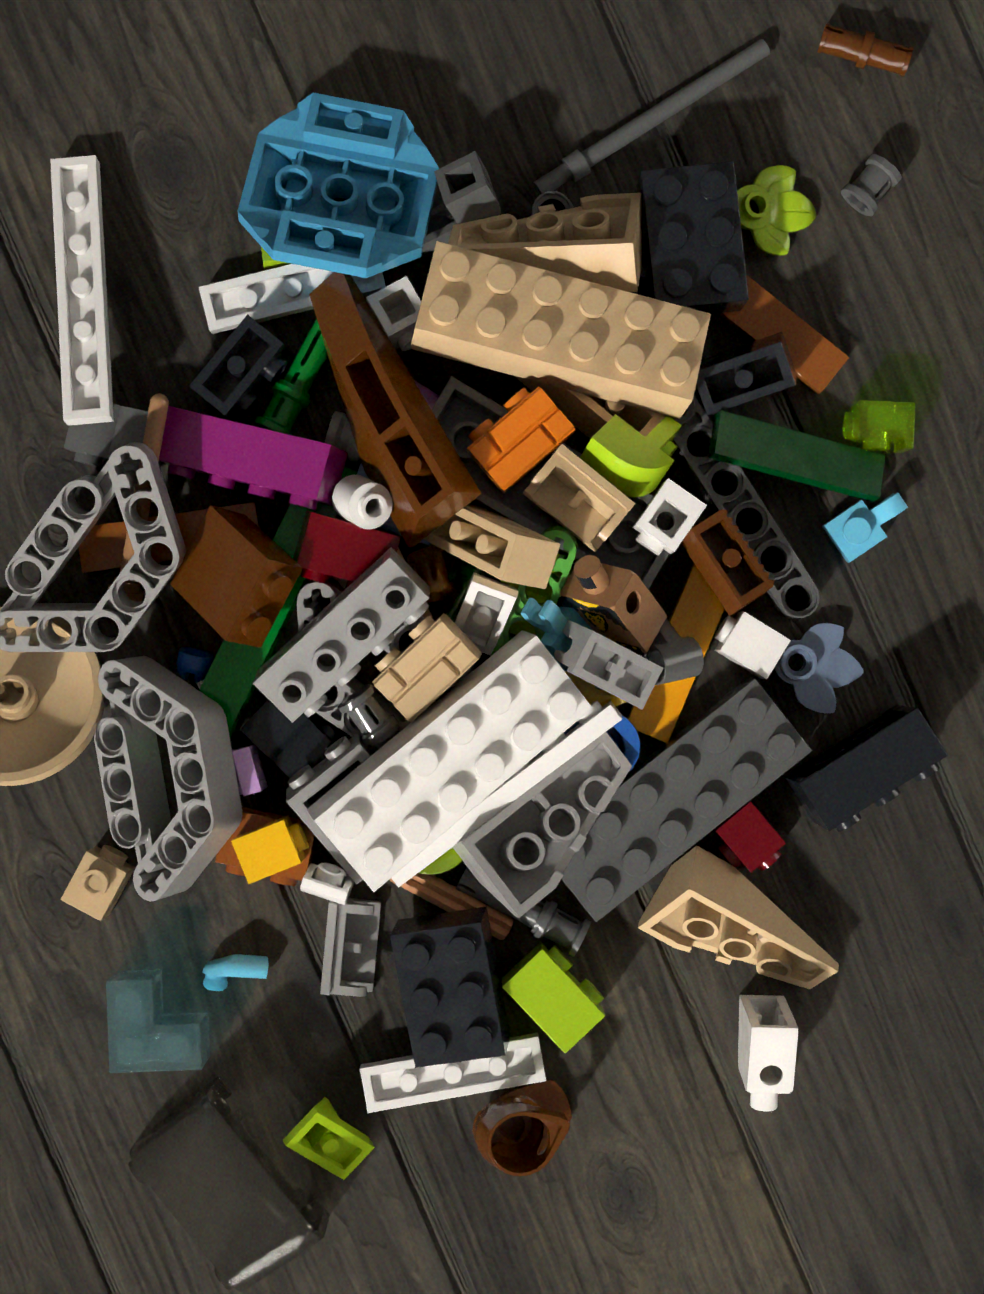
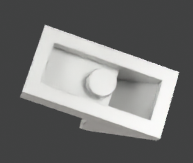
(485, 611)

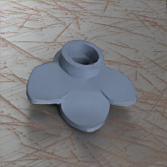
(823, 667)

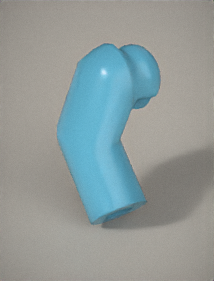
(235, 965)

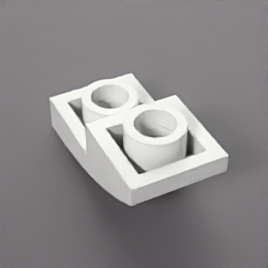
(327, 882)

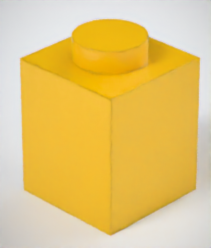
(270, 848)

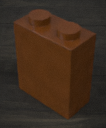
(235, 576)

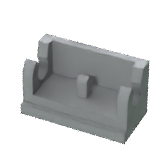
(608, 665)
(350, 947)

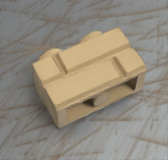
(426, 666)

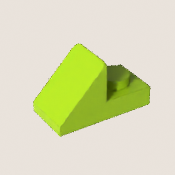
(329, 1140)

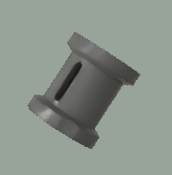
(871, 185)

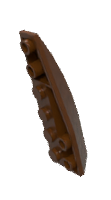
(388, 415)

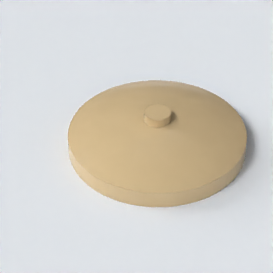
(46, 708)

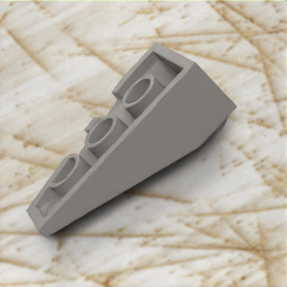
(534, 838)

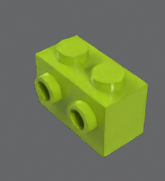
(554, 996)

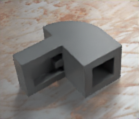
(465, 198)

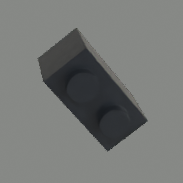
(745, 373)

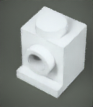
(683, 509)

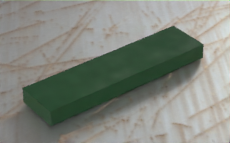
(796, 456)

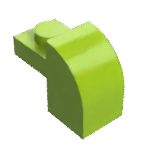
(628, 458)

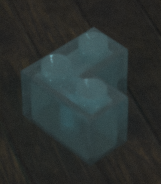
(145, 1037)

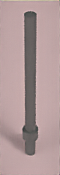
(578, 164)

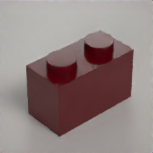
(338, 548)

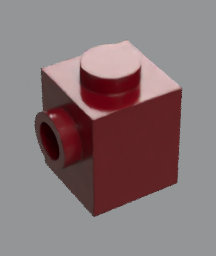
(749, 839)

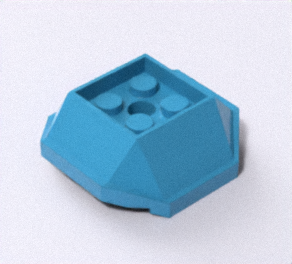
(345, 152)

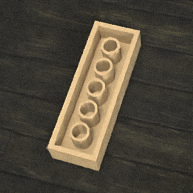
(560, 330)

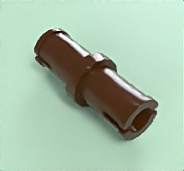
(865, 49)

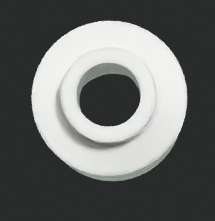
(362, 501)

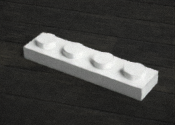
(269, 295)
(399, 1084)

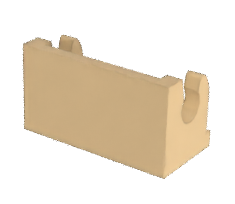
(578, 498)

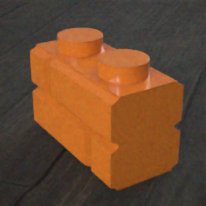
(519, 438)

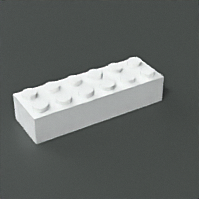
(449, 759)

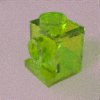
(880, 425)

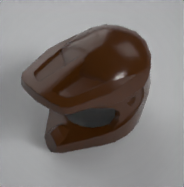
(521, 1125)

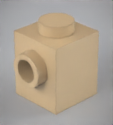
(98, 881)

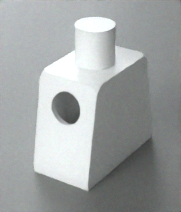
(766, 1049)

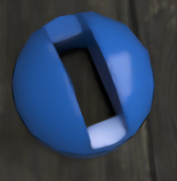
(195, 662)

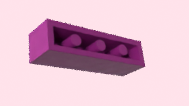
(252, 457)

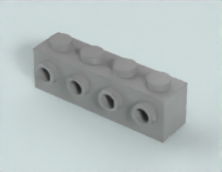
(343, 635)

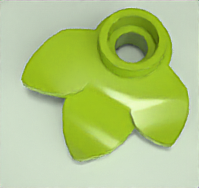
(779, 209)

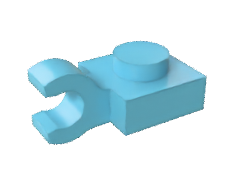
(859, 528)
(552, 621)

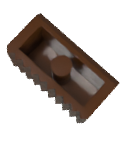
(726, 562)

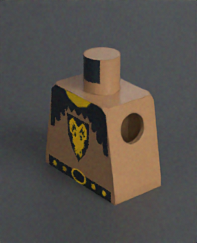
(613, 603)

